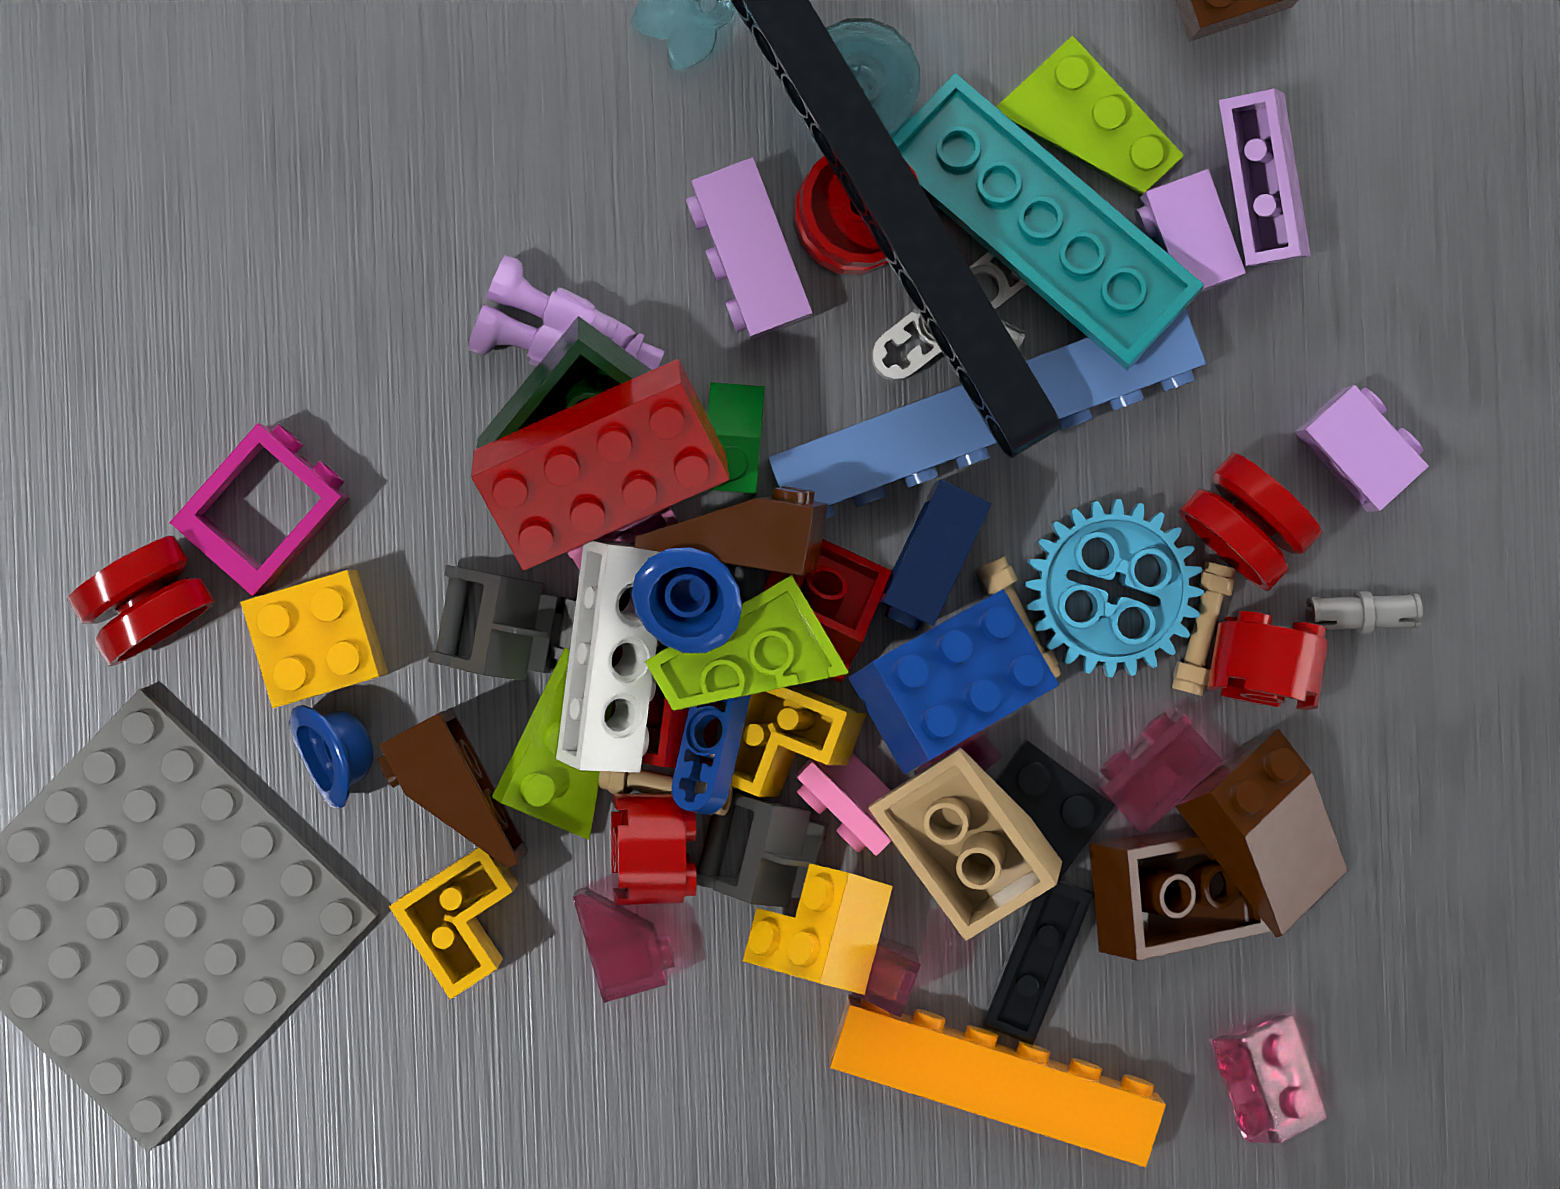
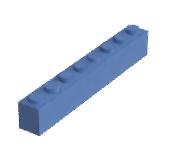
(949, 427)

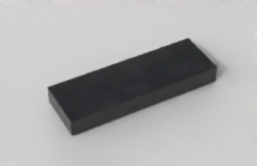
(1036, 961)

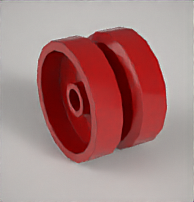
(830, 228)
(1250, 521)
(138, 595)

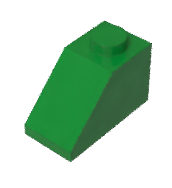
(737, 420)

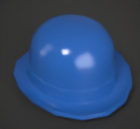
(687, 600)
(332, 749)

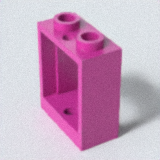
(227, 553)

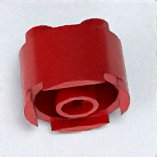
(1268, 661)
(651, 849)

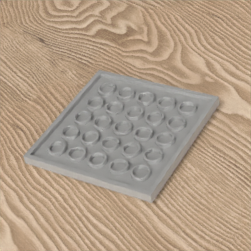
(158, 919)

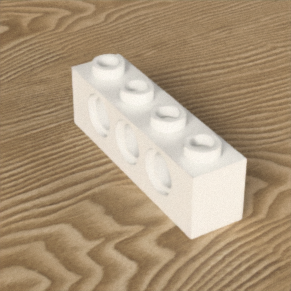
(591, 679)

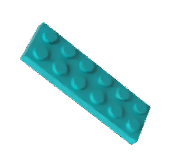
(1044, 222)

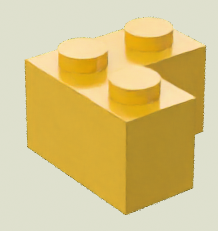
(787, 724)
(443, 921)
(831, 934)

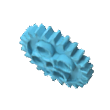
(1127, 541)

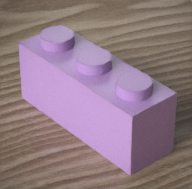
(1264, 177)
(748, 250)

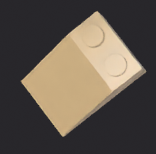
(968, 842)

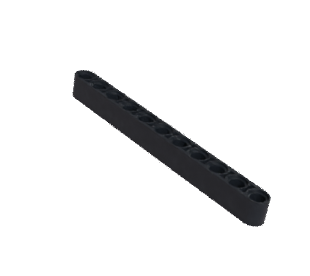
(902, 221)

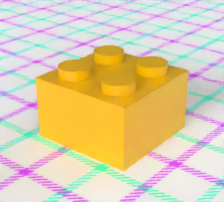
(314, 638)

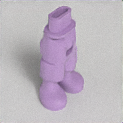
(557, 315)

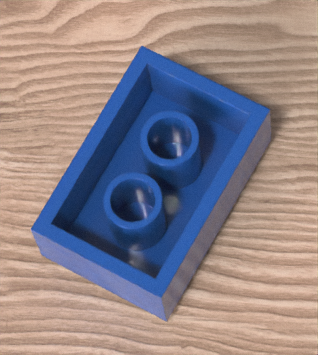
(953, 681)

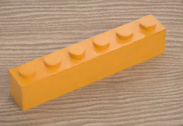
(999, 1080)

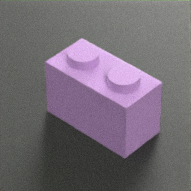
(1192, 228)
(1363, 447)

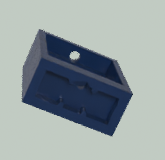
(933, 555)

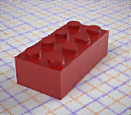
(600, 465)

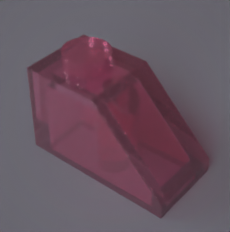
(622, 947)
(891, 976)

